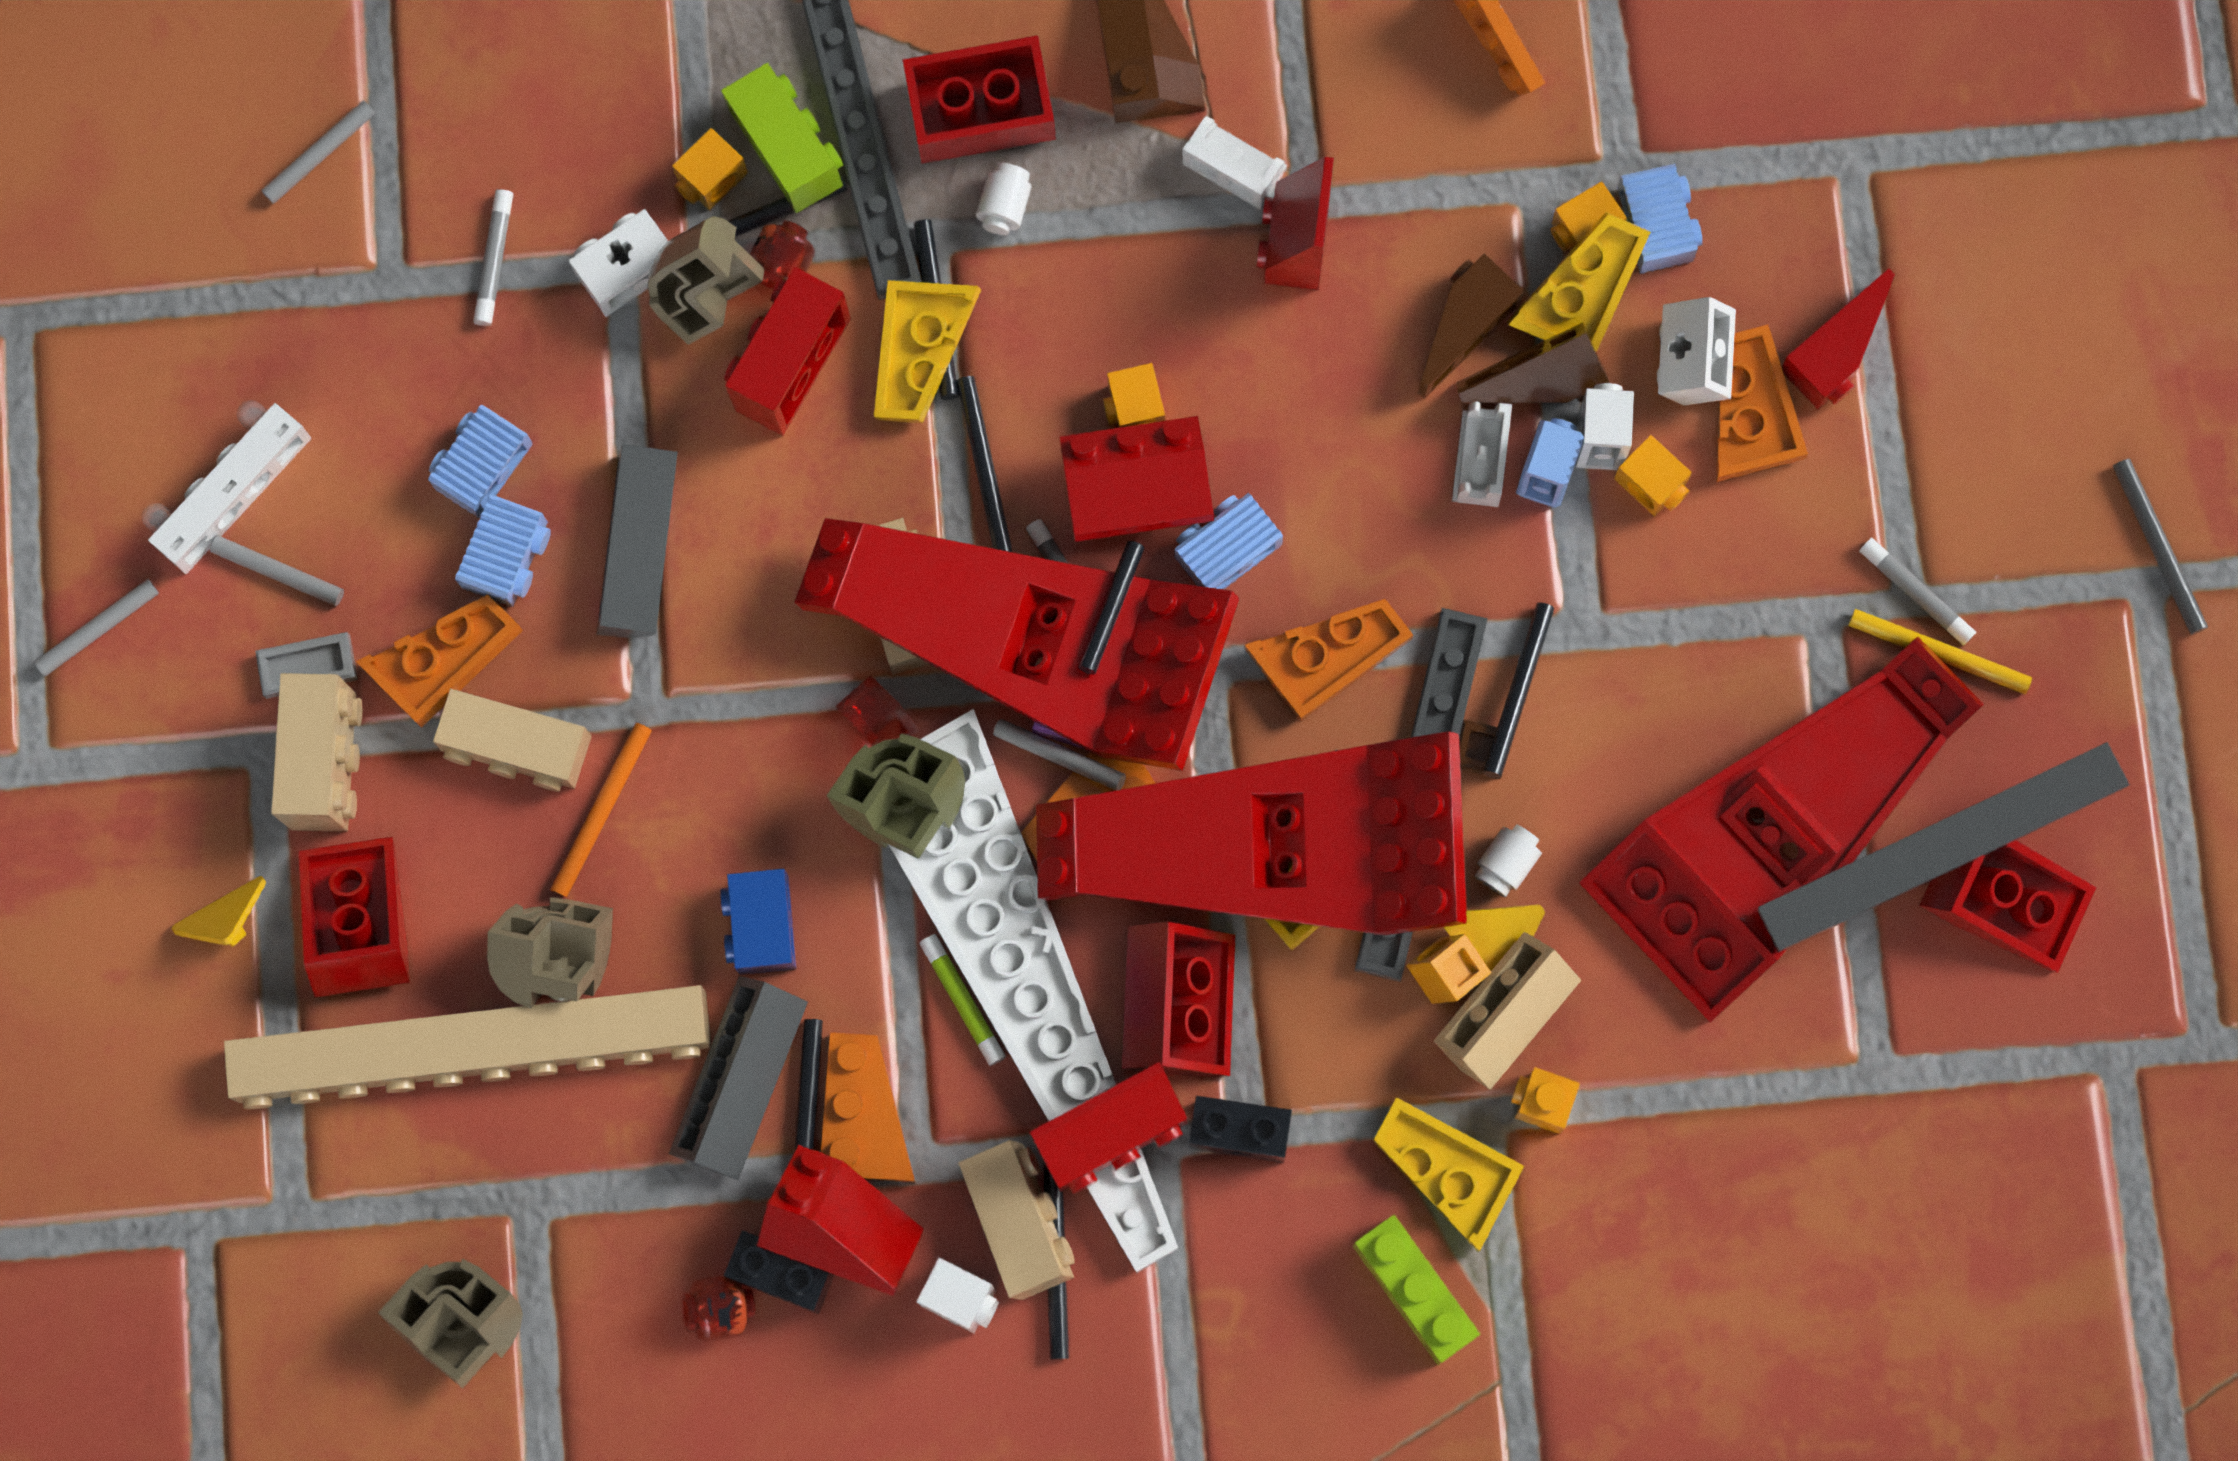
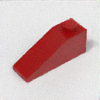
(1833, 354)

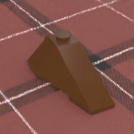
(1148, 61)

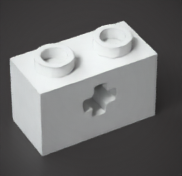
(604, 277)
(1696, 351)
(1606, 426)
(958, 1297)

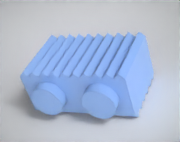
(1658, 203)
(479, 459)
(1550, 462)
(1229, 545)
(503, 551)

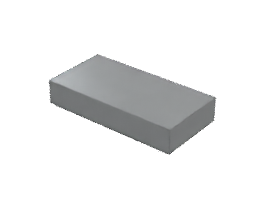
(314, 656)

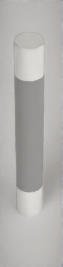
(493, 257)
(1917, 591)

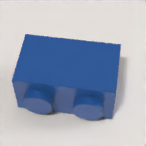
(759, 921)

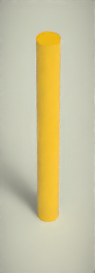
(1947, 653)

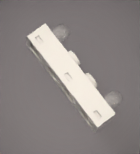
(229, 488)

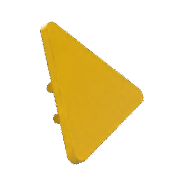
(223, 919)
(1497, 929)

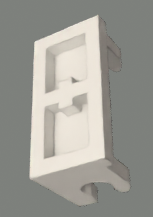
(1232, 163)
(1482, 455)

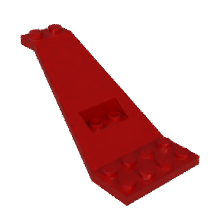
(989, 621)
(1367, 839)
(1702, 866)

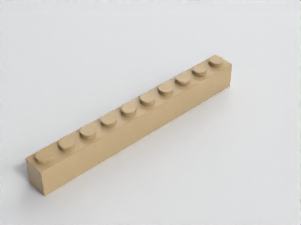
(467, 1045)

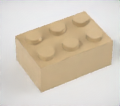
(315, 752)

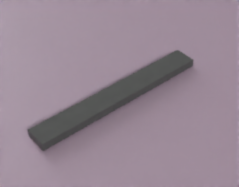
(861, 143)
(1439, 710)
(1943, 847)

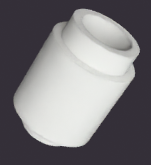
(1004, 198)
(1508, 860)

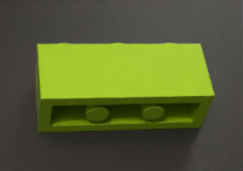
(784, 136)
(1416, 1289)

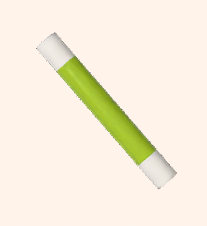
(962, 1000)

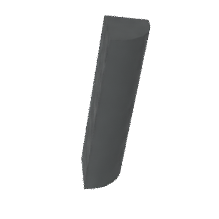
(637, 542)
(738, 1077)

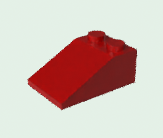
(1297, 227)
(2014, 903)
(352, 917)
(838, 1223)

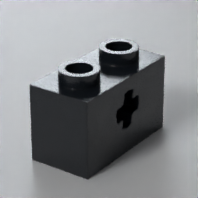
(1240, 1129)
(778, 1274)

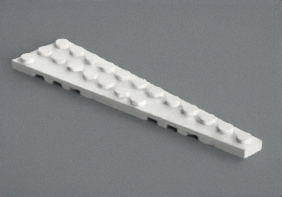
(1006, 943)

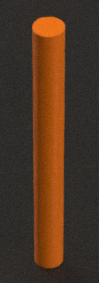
(601, 810)

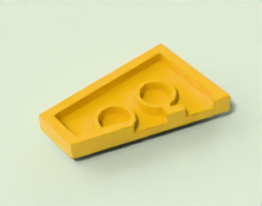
(1585, 282)
(917, 345)
(1449, 1168)

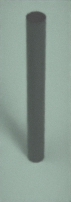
(2160, 546)

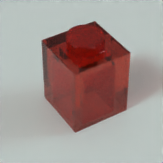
(875, 714)

